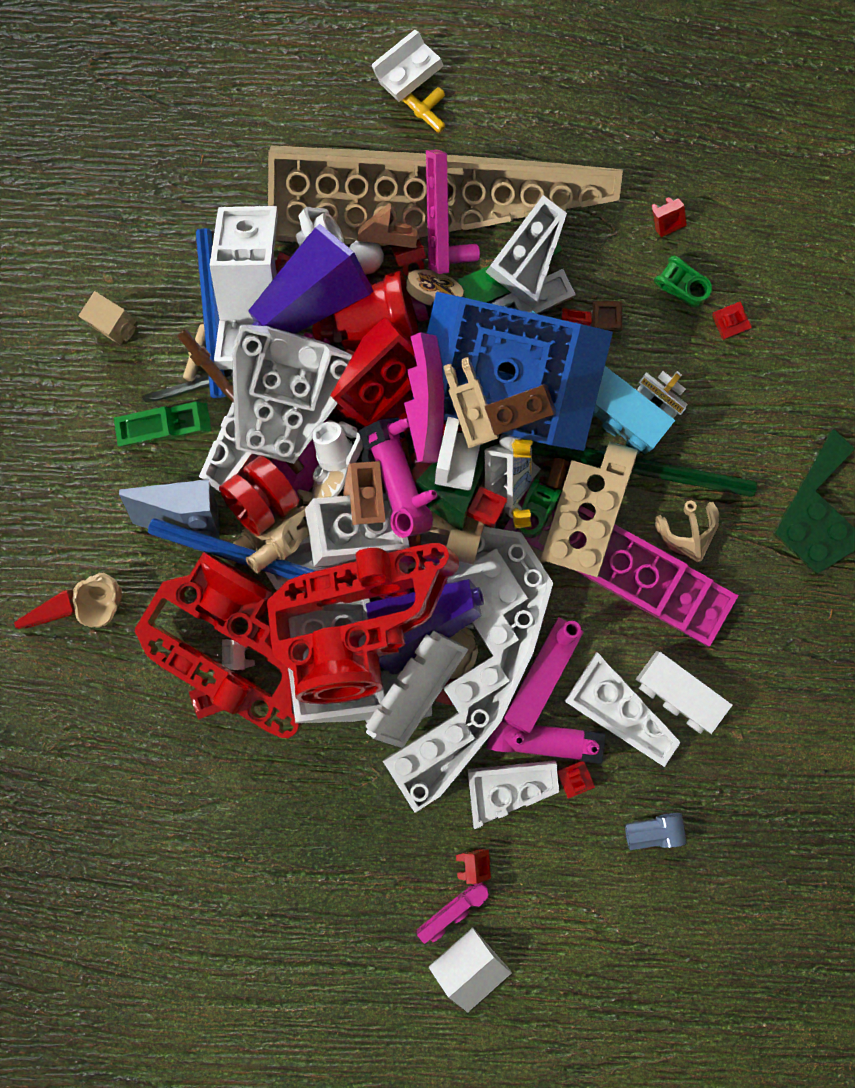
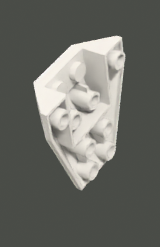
(282, 389)

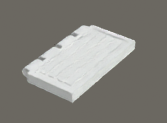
(417, 689)

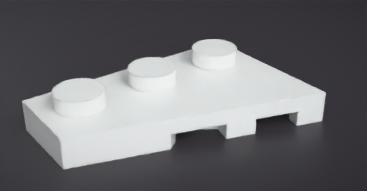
(509, 787)

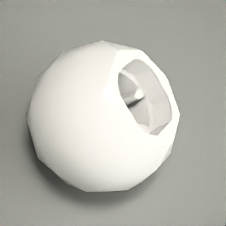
(369, 255)

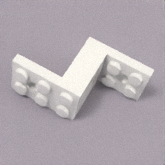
(240, 269)

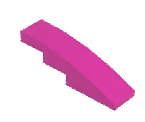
(426, 410)

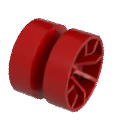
(259, 494)

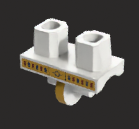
(671, 403)

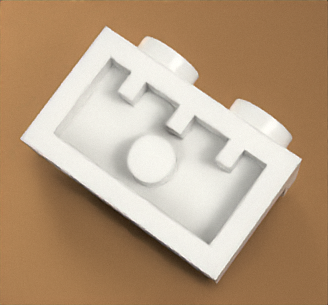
(406, 66)

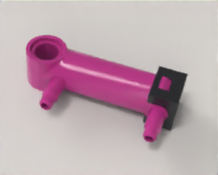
(409, 508)
(549, 741)

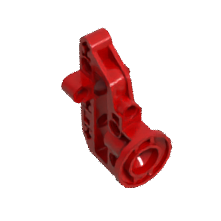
(222, 599)
(336, 664)

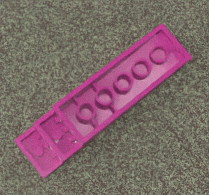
(653, 580)

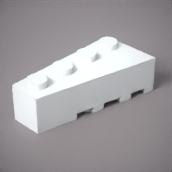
(223, 457)

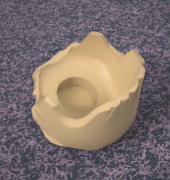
(96, 600)

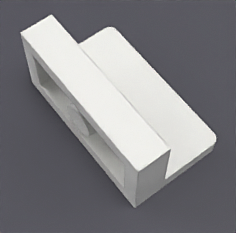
(456, 459)

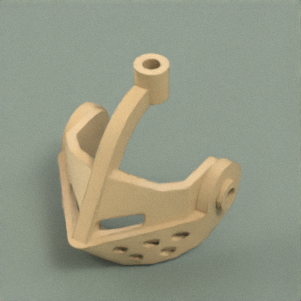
(694, 546)

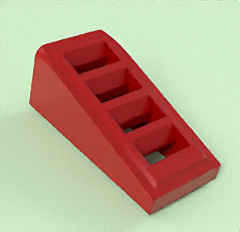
(53, 609)

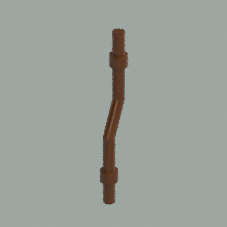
(202, 357)

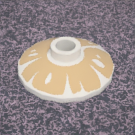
(328, 482)

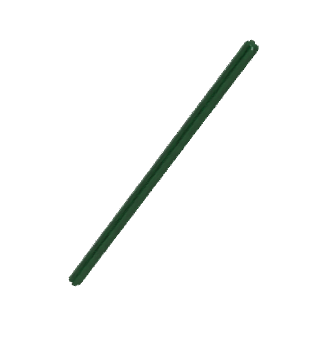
(651, 469)

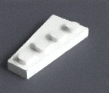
(612, 704)

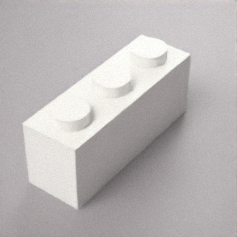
(682, 693)

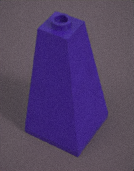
(312, 285)
(455, 610)

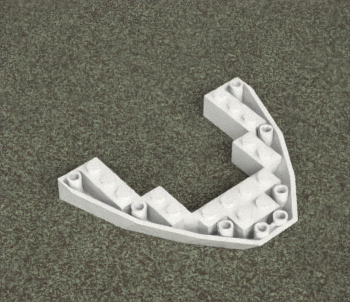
(512, 614)

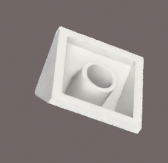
(469, 970)

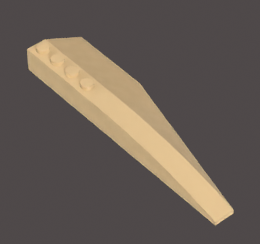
(480, 189)

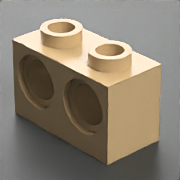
(108, 318)

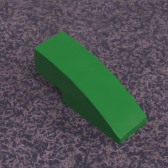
(162, 424)

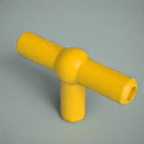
(423, 109)

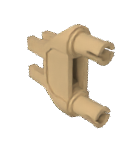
(277, 541)

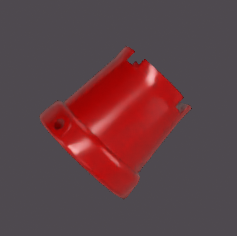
(389, 301)

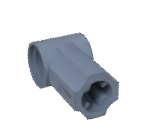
(663, 831)

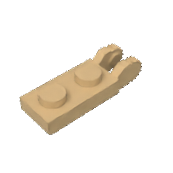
(469, 405)

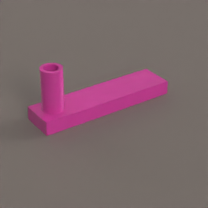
(439, 251)
(543, 675)

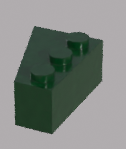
(453, 502)

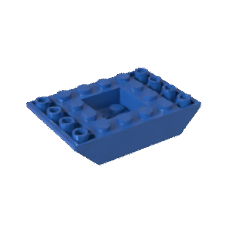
(543, 352)

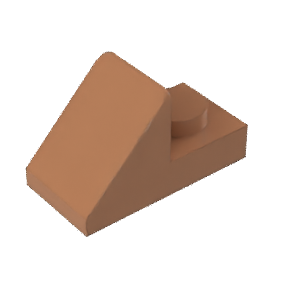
(378, 231)
(365, 492)

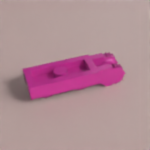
(454, 911)

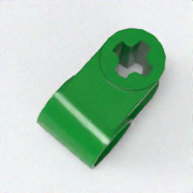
(681, 282)
(541, 503)

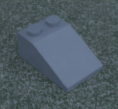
(181, 504)

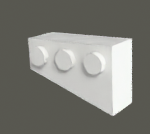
(528, 253)

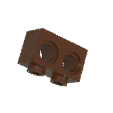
(520, 409)

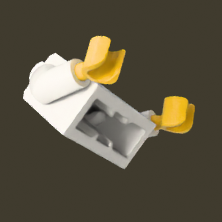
(510, 474)

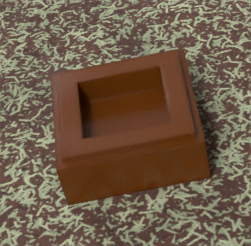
(607, 315)

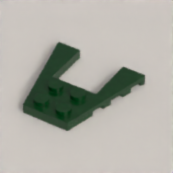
(810, 523)

